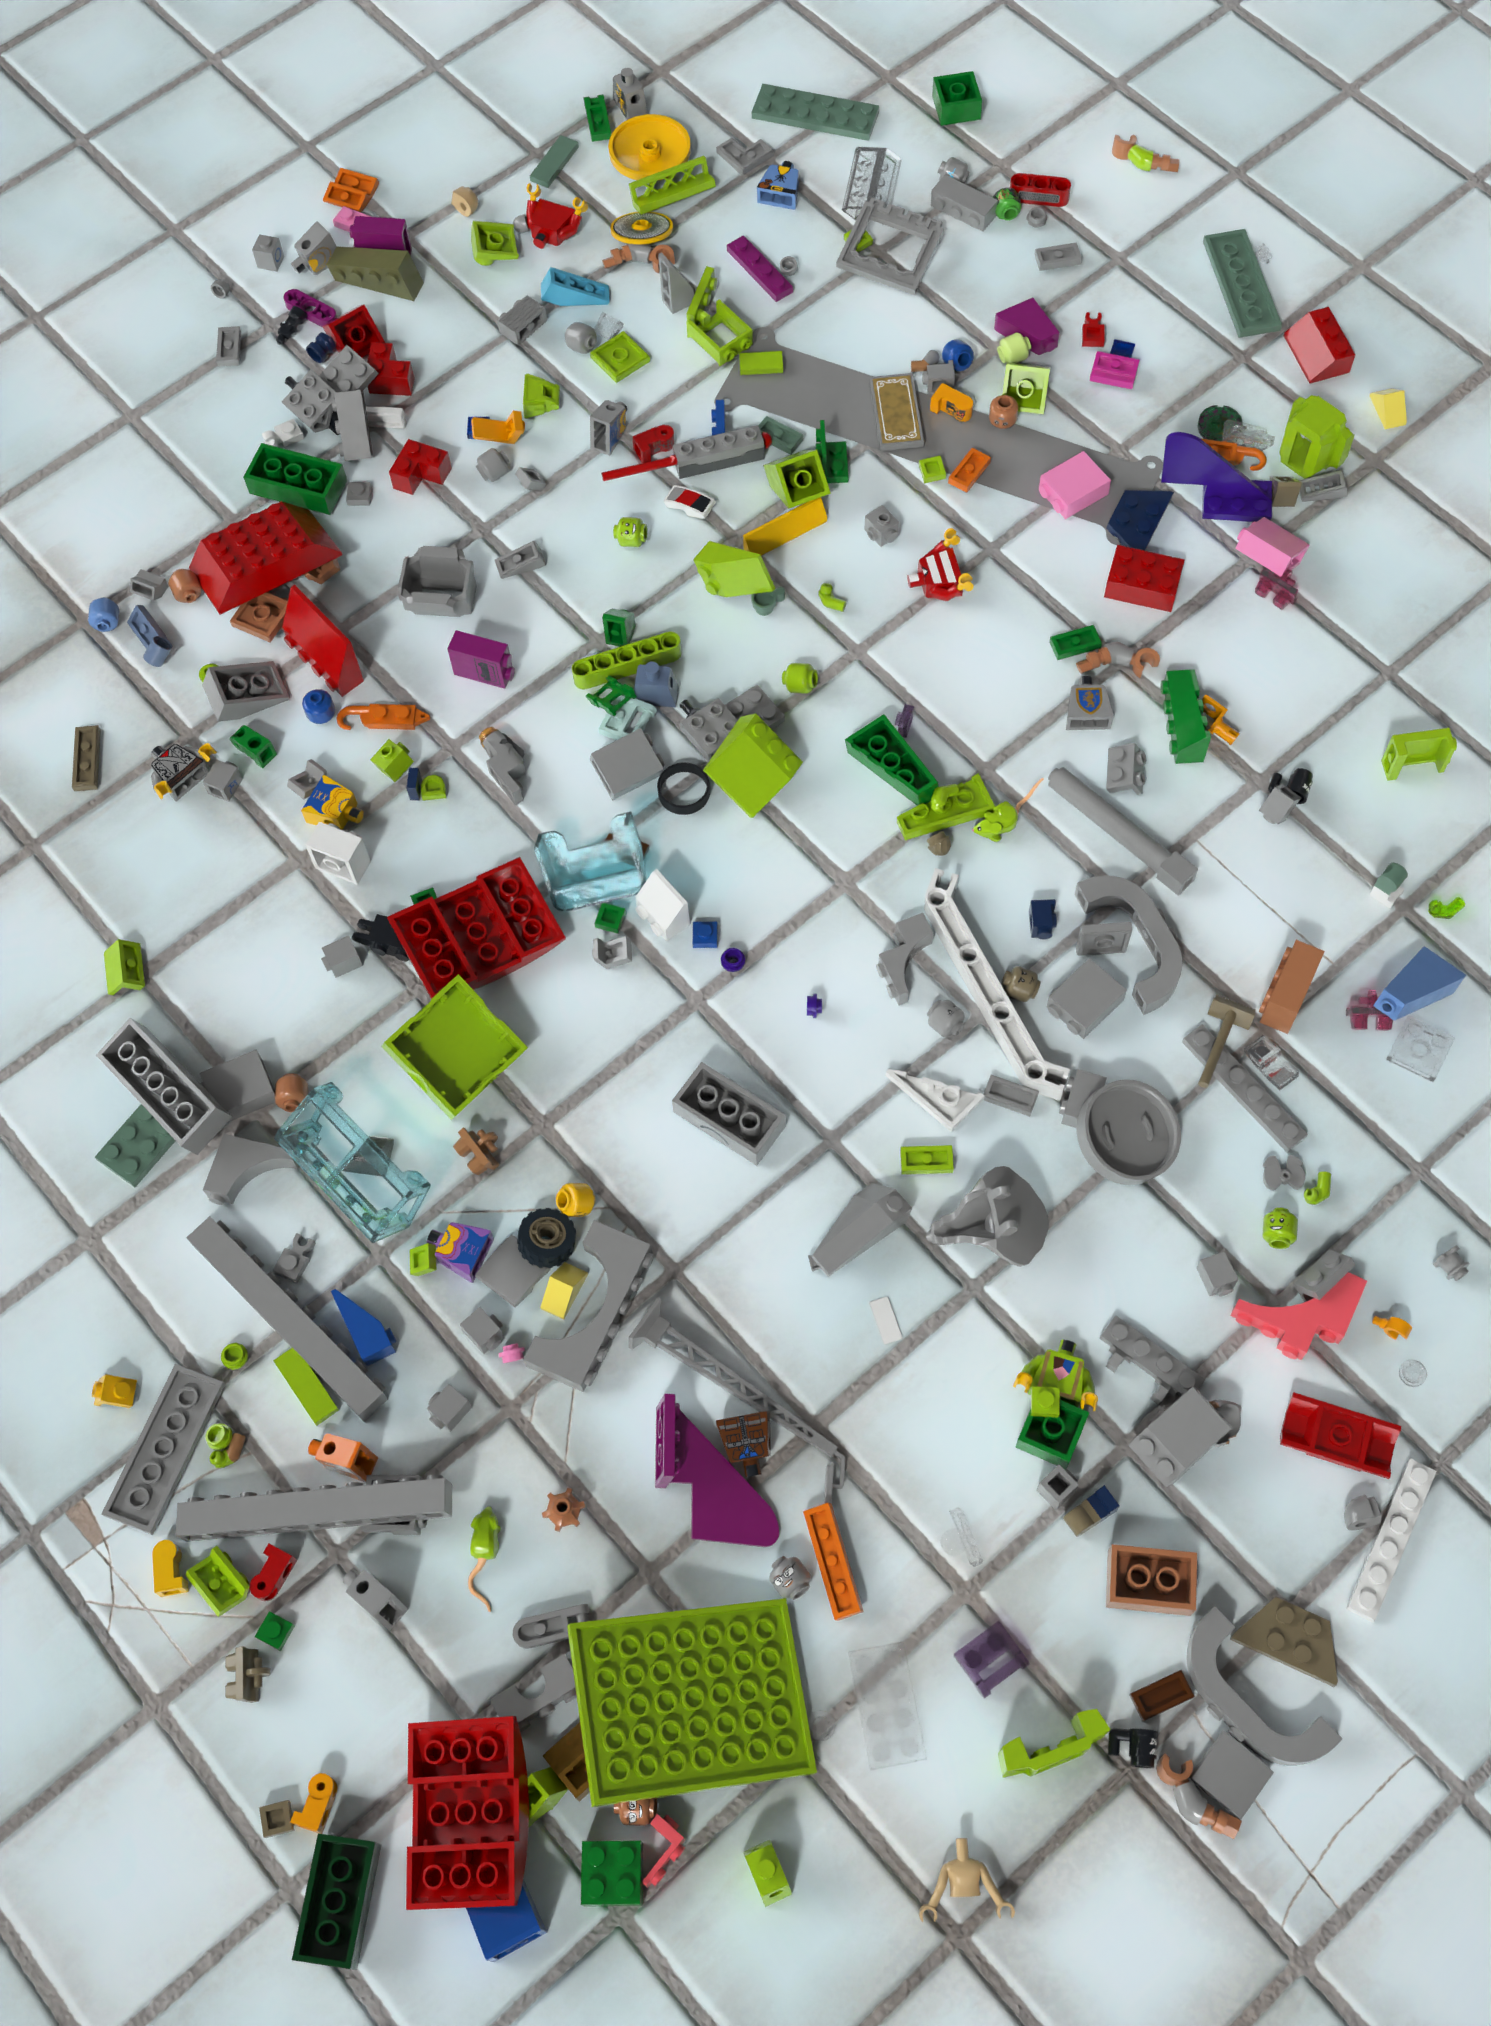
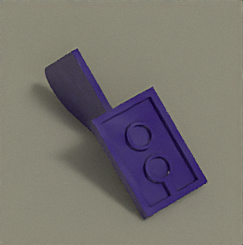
(1225, 489)

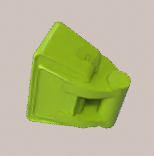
(537, 396)

